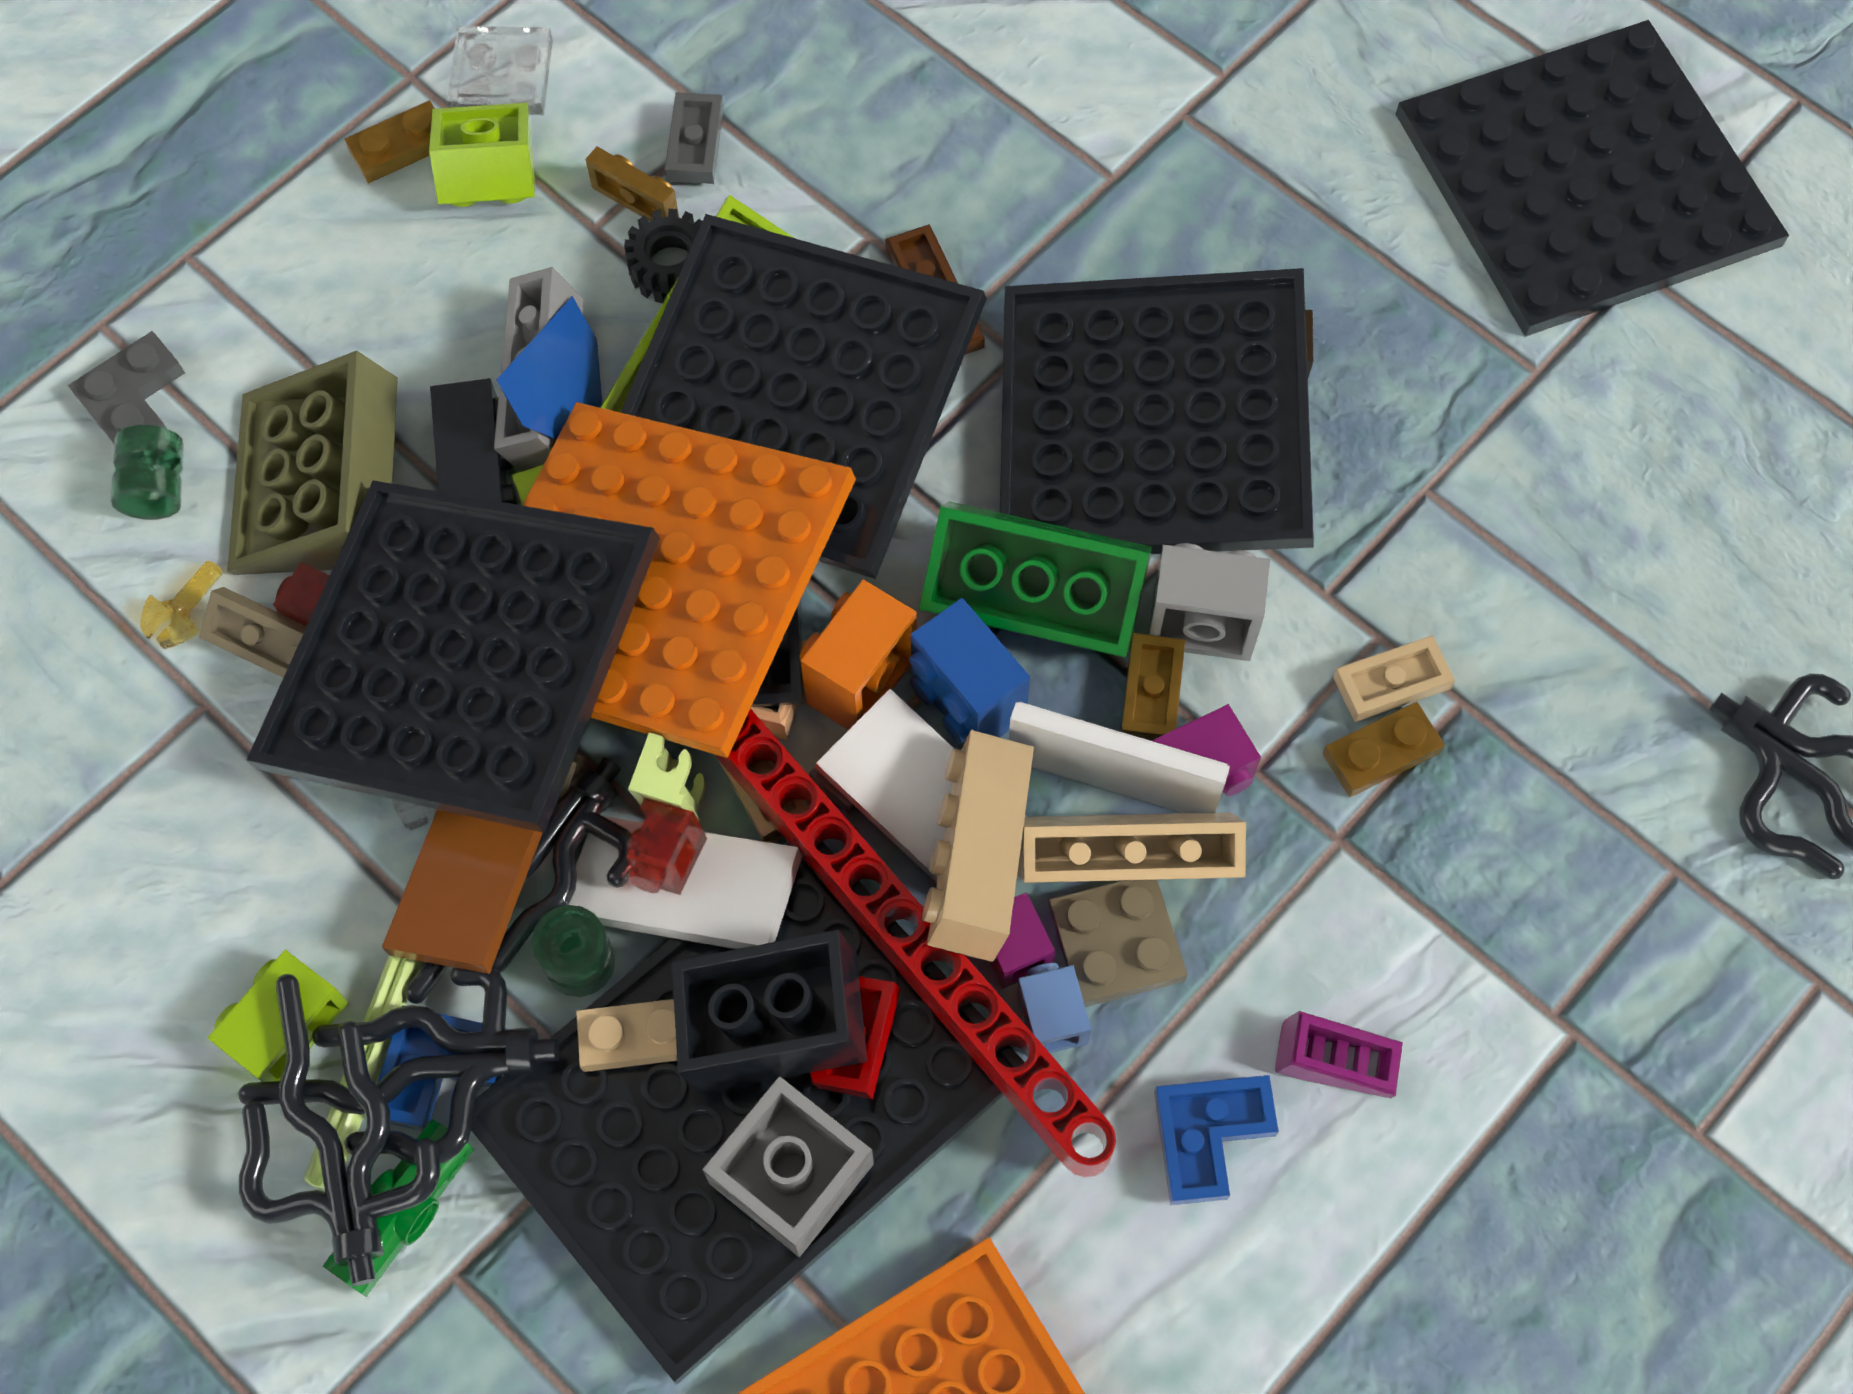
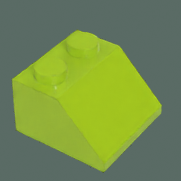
(482, 154)

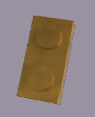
(392, 142)
(628, 186)
(1153, 686)
(1383, 749)

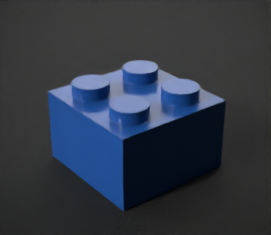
(966, 673)

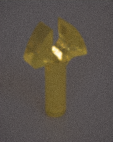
(178, 608)

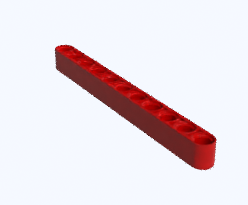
(912, 954)

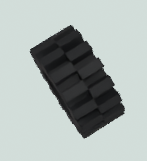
(651, 238)

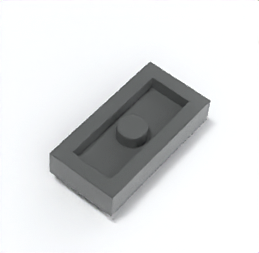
(694, 138)

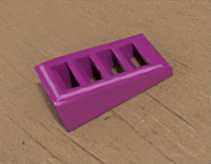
(1293, 1063)

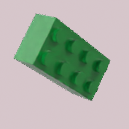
(1037, 577)

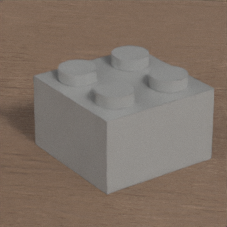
(1210, 600)
(789, 1166)

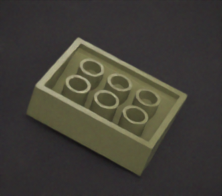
(309, 462)

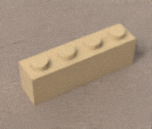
(980, 846)
(1132, 847)

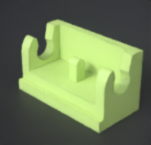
(664, 778)

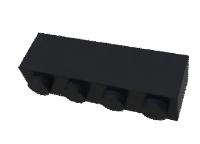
(465, 439)

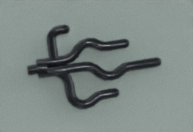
(1781, 748)
(571, 820)
(475, 1061)
(348, 1194)

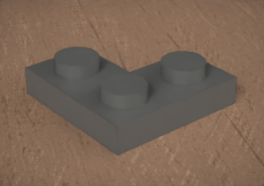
(118, 387)

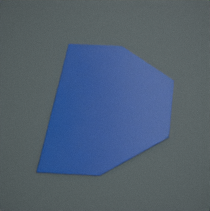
(554, 373)

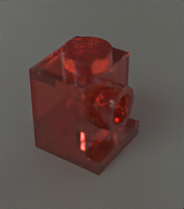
(664, 848)

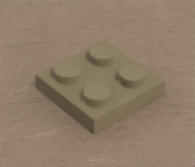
(1118, 940)

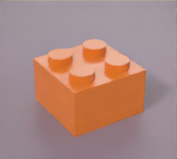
(857, 654)

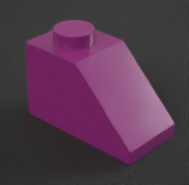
(1221, 739)

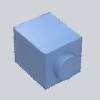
(1054, 1007)

